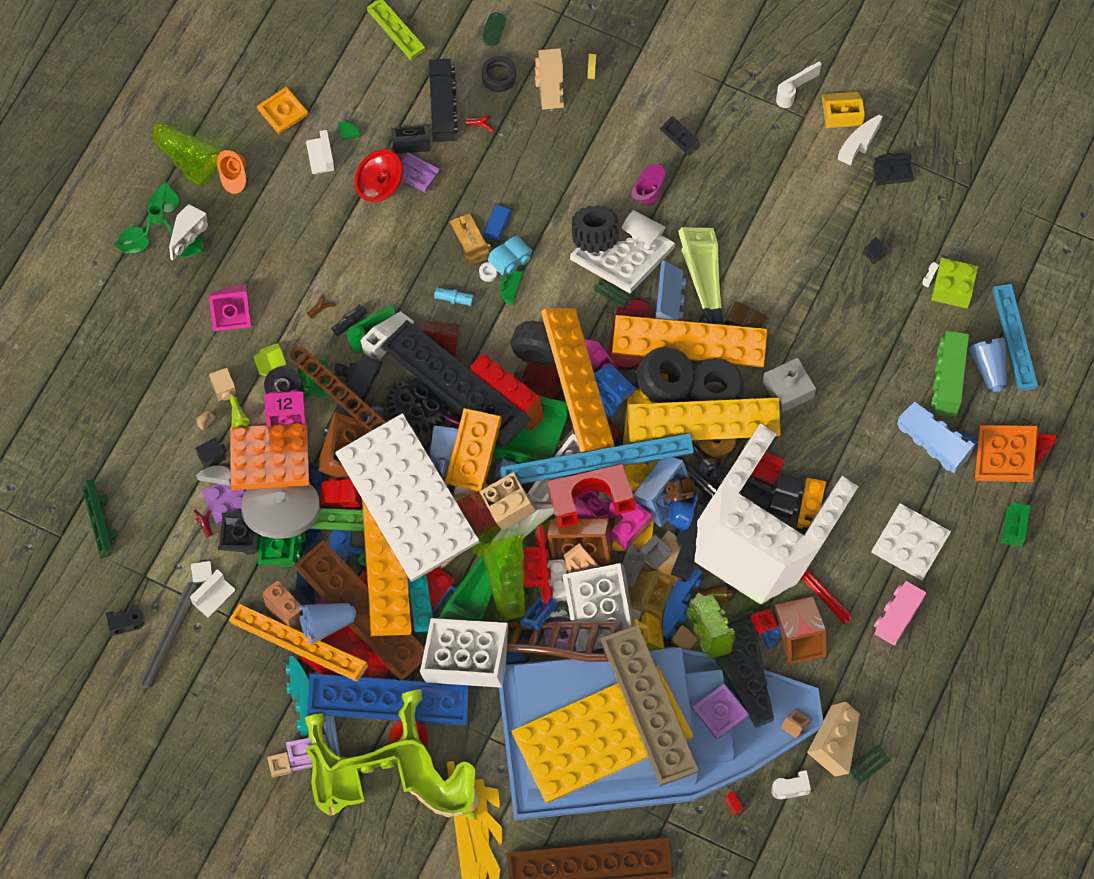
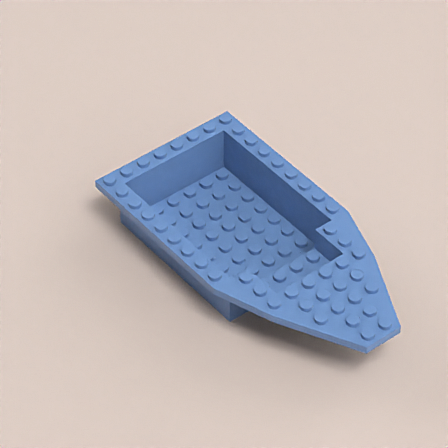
(548, 685)

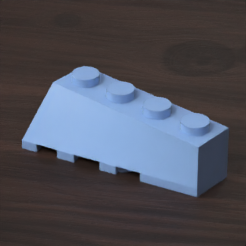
(935, 437)

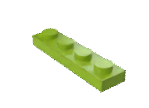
(396, 29)

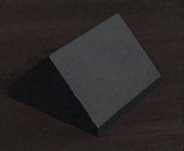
(410, 139)

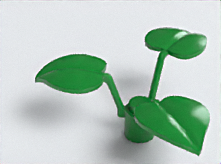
(162, 201)

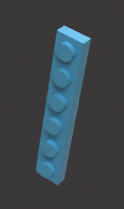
(1014, 337)

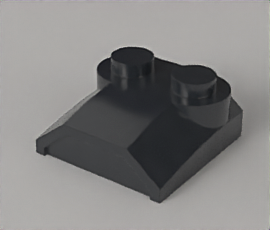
(237, 536)

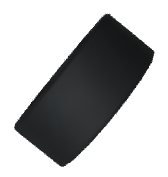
(497, 61)

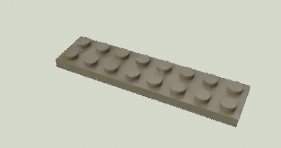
(649, 705)

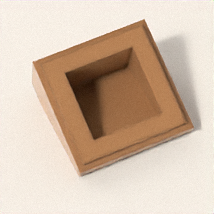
(683, 639)
(795, 723)

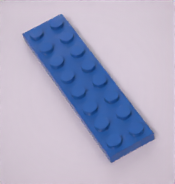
(383, 699)

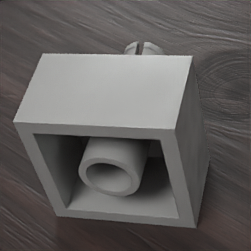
(789, 384)

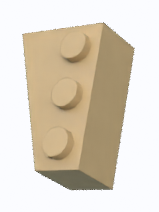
(549, 78)
(836, 739)

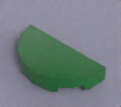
(510, 285)

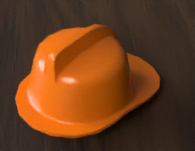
(232, 171)

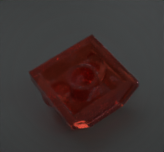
(542, 379)
(477, 513)

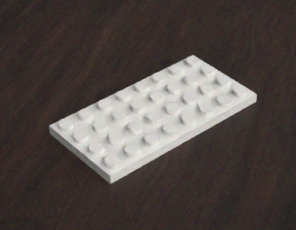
(407, 497)

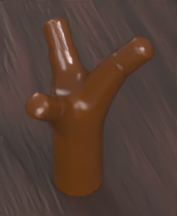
(319, 306)

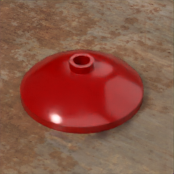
(378, 175)

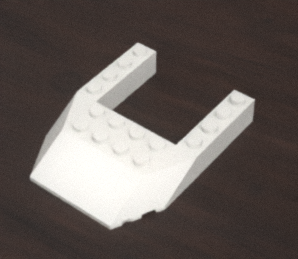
(751, 545)

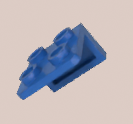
(612, 389)

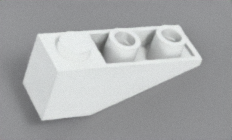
(187, 227)
(380, 333)

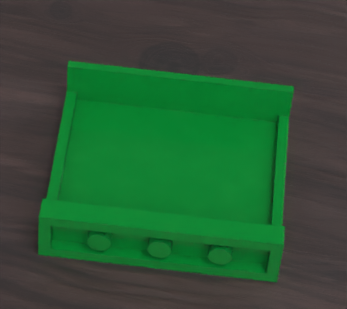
(542, 440)

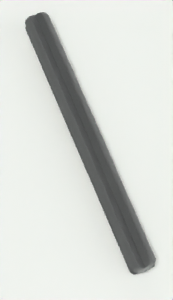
(168, 636)

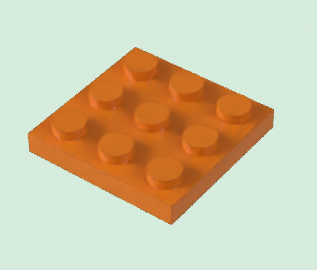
(1006, 453)

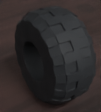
(532, 343)
(675, 364)
(718, 371)

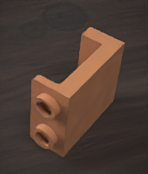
(282, 605)

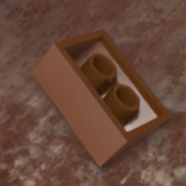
(590, 533)

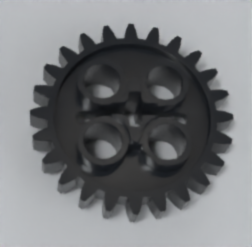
(418, 404)

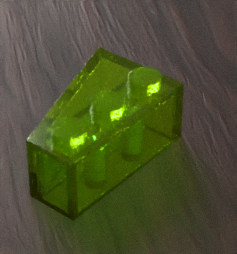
(710, 626)

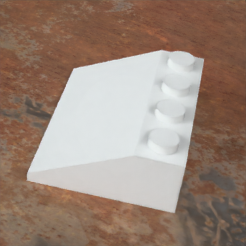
(598, 596)
(465, 653)

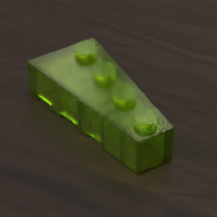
(506, 575)

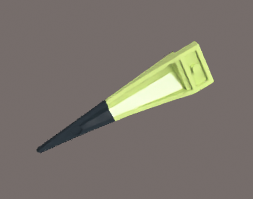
(701, 257)

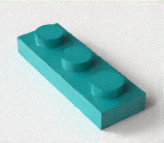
(420, 604)

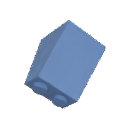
(442, 445)

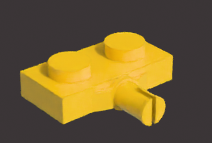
(652, 631)

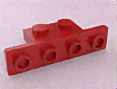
(535, 565)

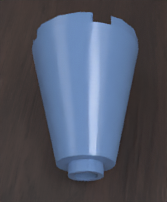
(991, 362)
(325, 619)

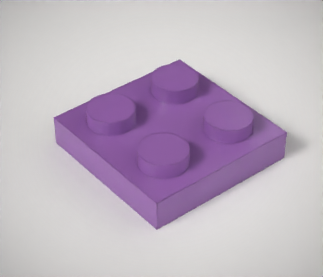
(222, 500)
(720, 711)

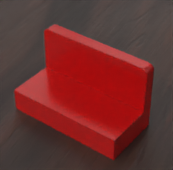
(768, 469)

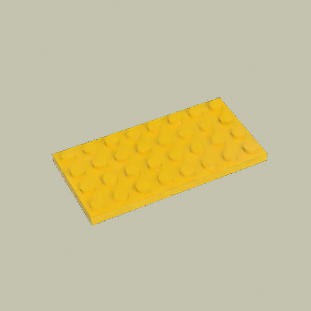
(585, 742)

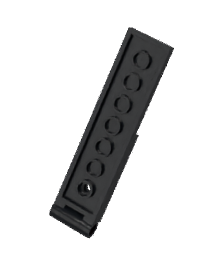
(453, 380)

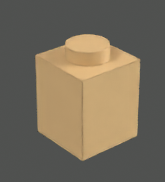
(222, 384)

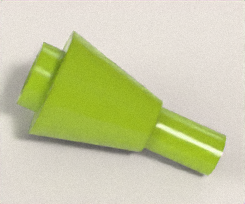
(239, 418)

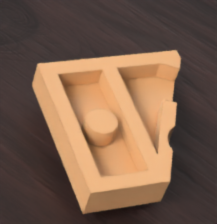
(579, 560)

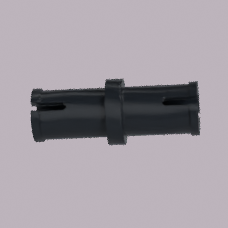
(348, 320)

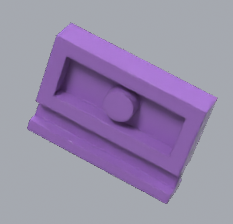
(418, 172)

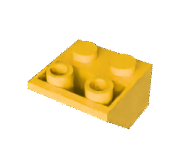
(843, 109)

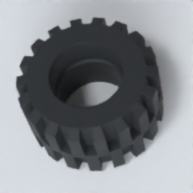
(595, 229)

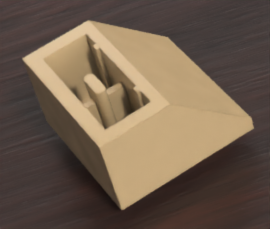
(507, 501)

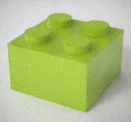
(954, 283)

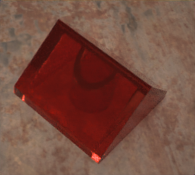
(443, 334)

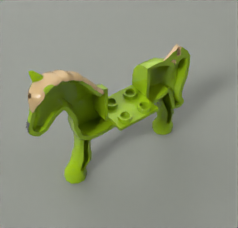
(339, 777)

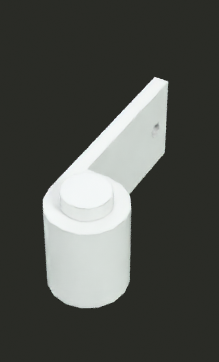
(787, 89)

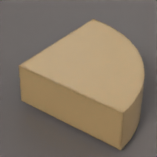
(205, 419)

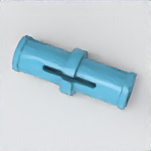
(454, 296)

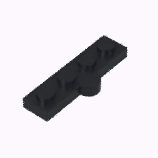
(686, 540)

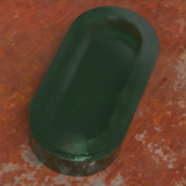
(494, 29)

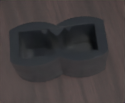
(786, 496)

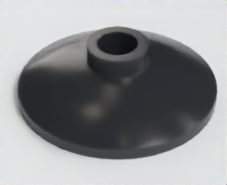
(276, 376)

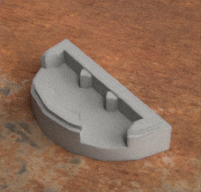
(215, 474)

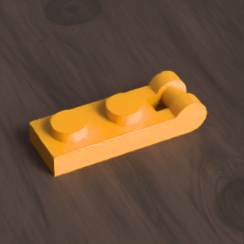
(811, 501)

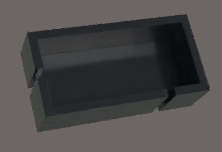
(443, 100)

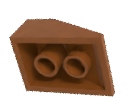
(341, 432)

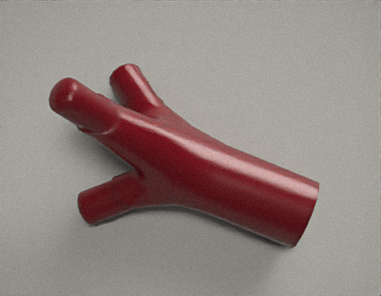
(204, 522)

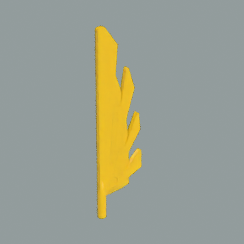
(473, 835)

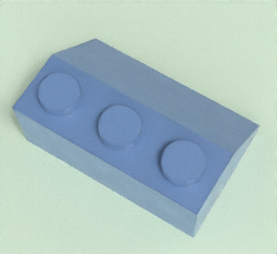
(670, 292)
(653, 489)

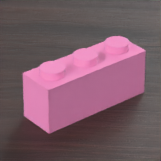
(899, 612)

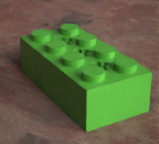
(949, 374)

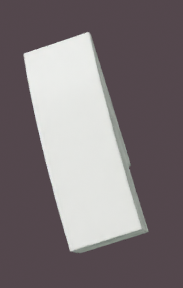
(859, 140)

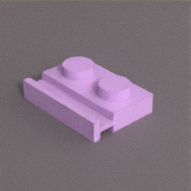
(297, 754)

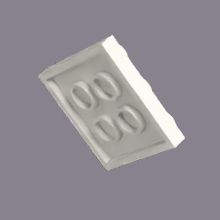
(911, 542)

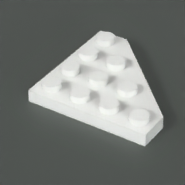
(626, 262)

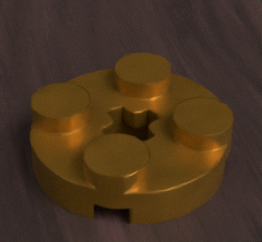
(717, 450)

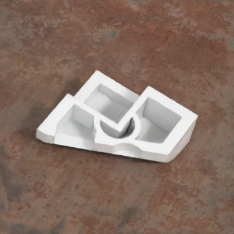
(643, 228)

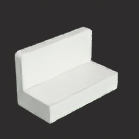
(320, 154)
(212, 594)

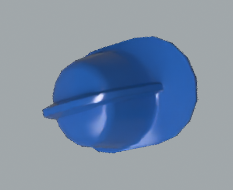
(681, 513)

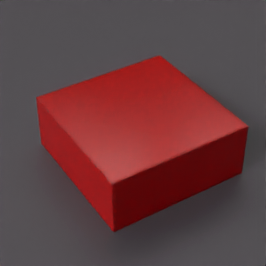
(763, 621)
(733, 803)

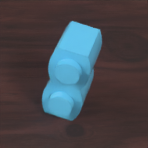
(510, 255)

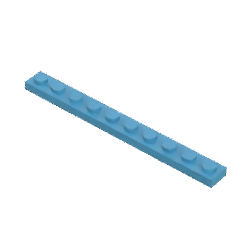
(600, 459)

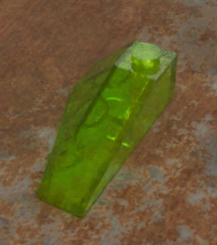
(188, 153)

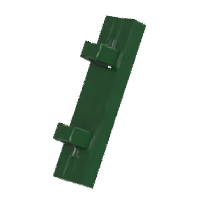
(101, 533)

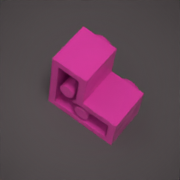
(630, 526)

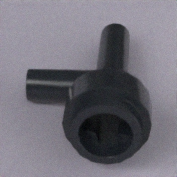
(708, 466)

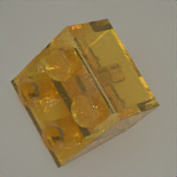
(651, 592)

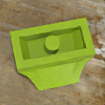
(269, 358)

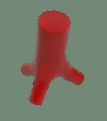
(479, 122)

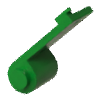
(359, 330)

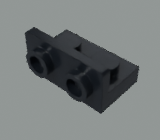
(892, 169)
(757, 493)

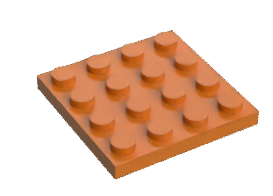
(269, 456)

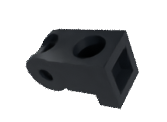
(125, 622)

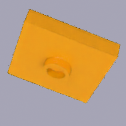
(282, 110)

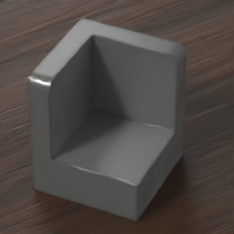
(655, 552)

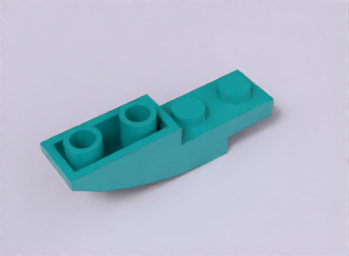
(298, 688)

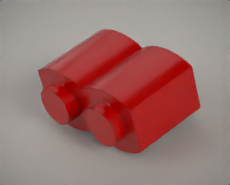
(339, 494)

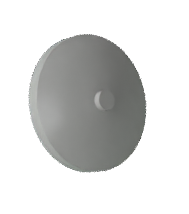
(280, 510)

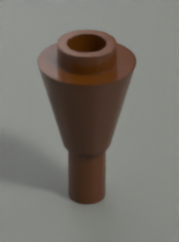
(721, 593)

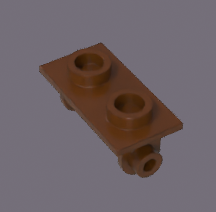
(681, 489)

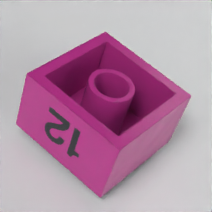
(285, 408)

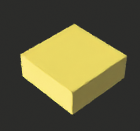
(591, 66)

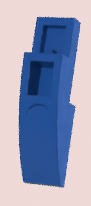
(676, 607)

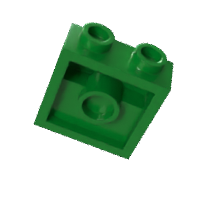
(280, 551)

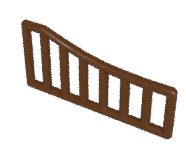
(556, 626)

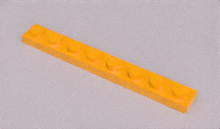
(296, 642)

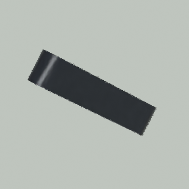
(360, 383)

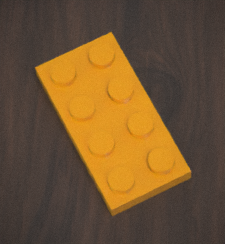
(473, 450)

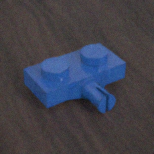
(342, 546)

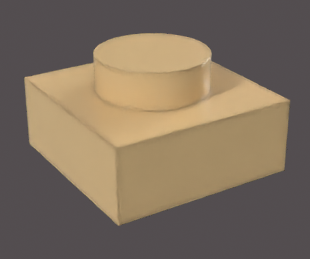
(279, 765)

